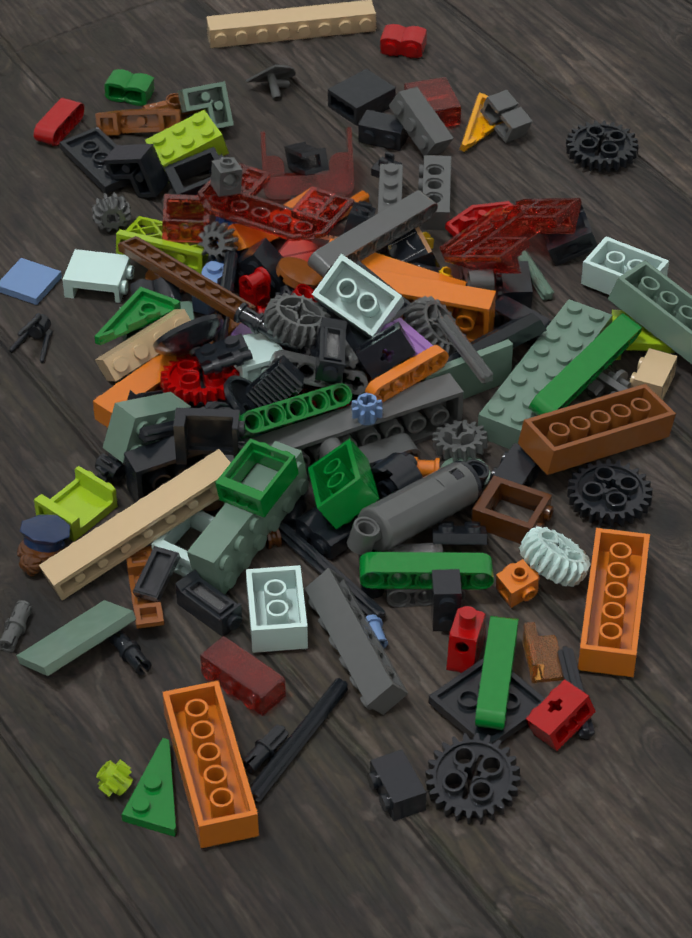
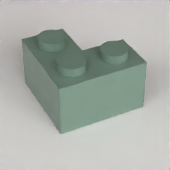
(212, 99)

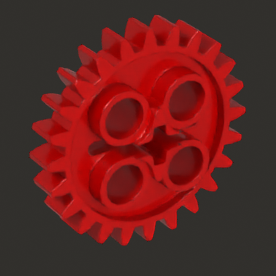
(184, 381)

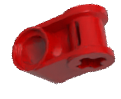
(256, 287)

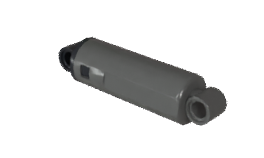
(418, 506)

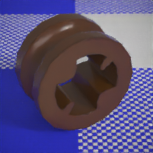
(273, 538)

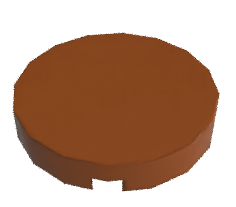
(296, 272)

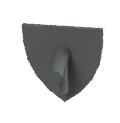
(276, 77)

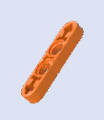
(426, 364)

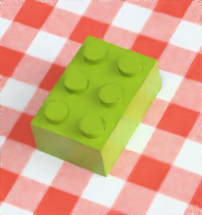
(188, 139)

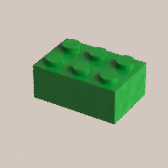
(343, 483)

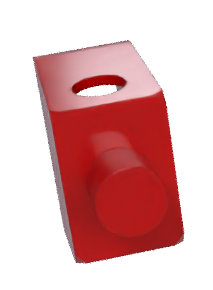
(467, 628)

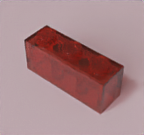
(243, 676)

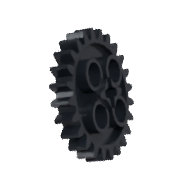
(615, 151)
(609, 493)
(498, 785)

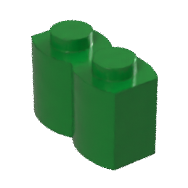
(129, 87)

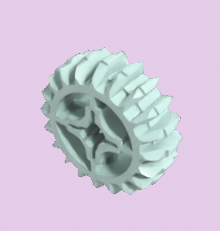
(554, 556)

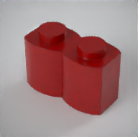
(403, 41)

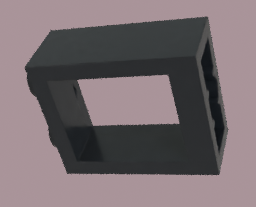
(190, 167)

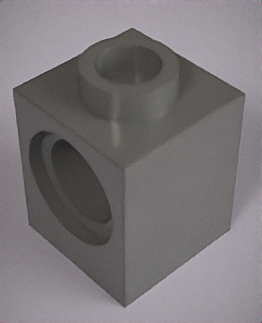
(226, 176)

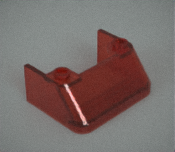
(336, 180)

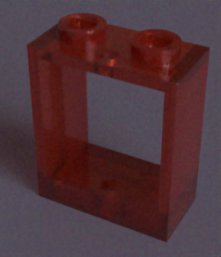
(193, 215)

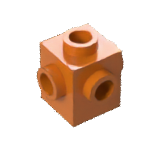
(517, 583)

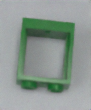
(248, 498)

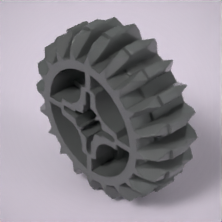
(424, 316)
(294, 319)

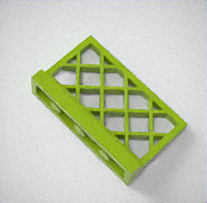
(187, 254)

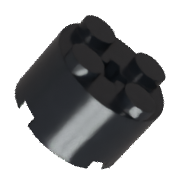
(395, 473)

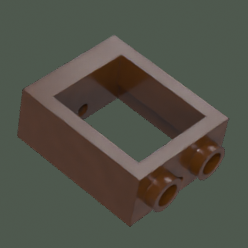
(515, 493)

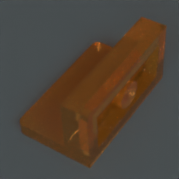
(541, 655)

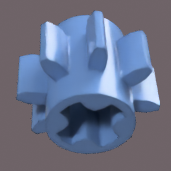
(367, 409)

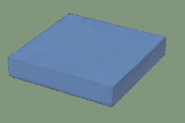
(29, 281)

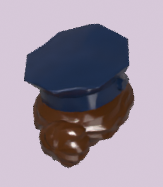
(42, 539)

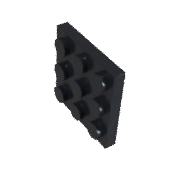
(459, 700)

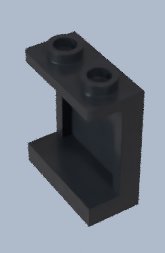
(569, 246)
(207, 431)

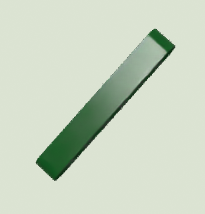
(586, 366)

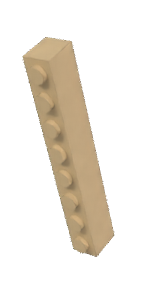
(291, 23)
(135, 526)

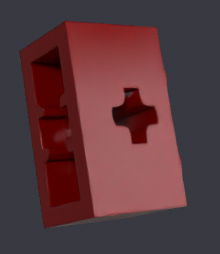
(560, 714)

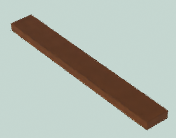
(182, 276)

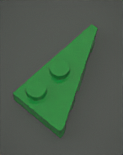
(139, 310)
(153, 797)

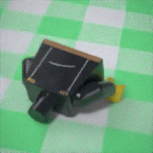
(416, 250)

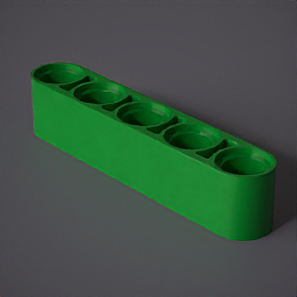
(302, 406)
(415, 569)
(496, 673)

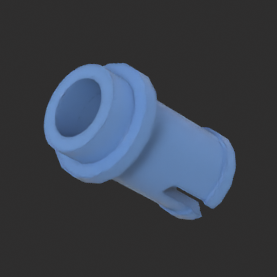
(376, 624)

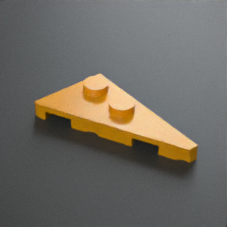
(478, 126)

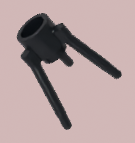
(36, 328)

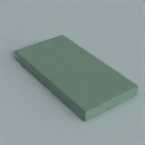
(498, 359)
(76, 637)

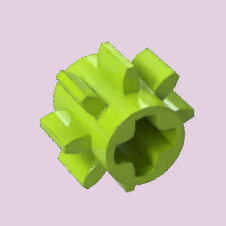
(114, 778)

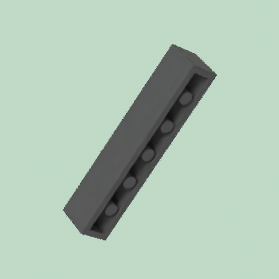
(356, 642)

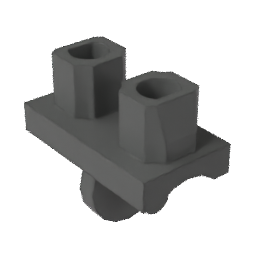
(608, 384)

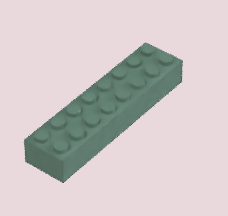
(564, 340)

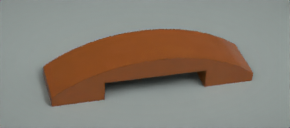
(137, 120)
(146, 611)

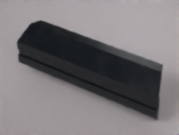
(517, 331)

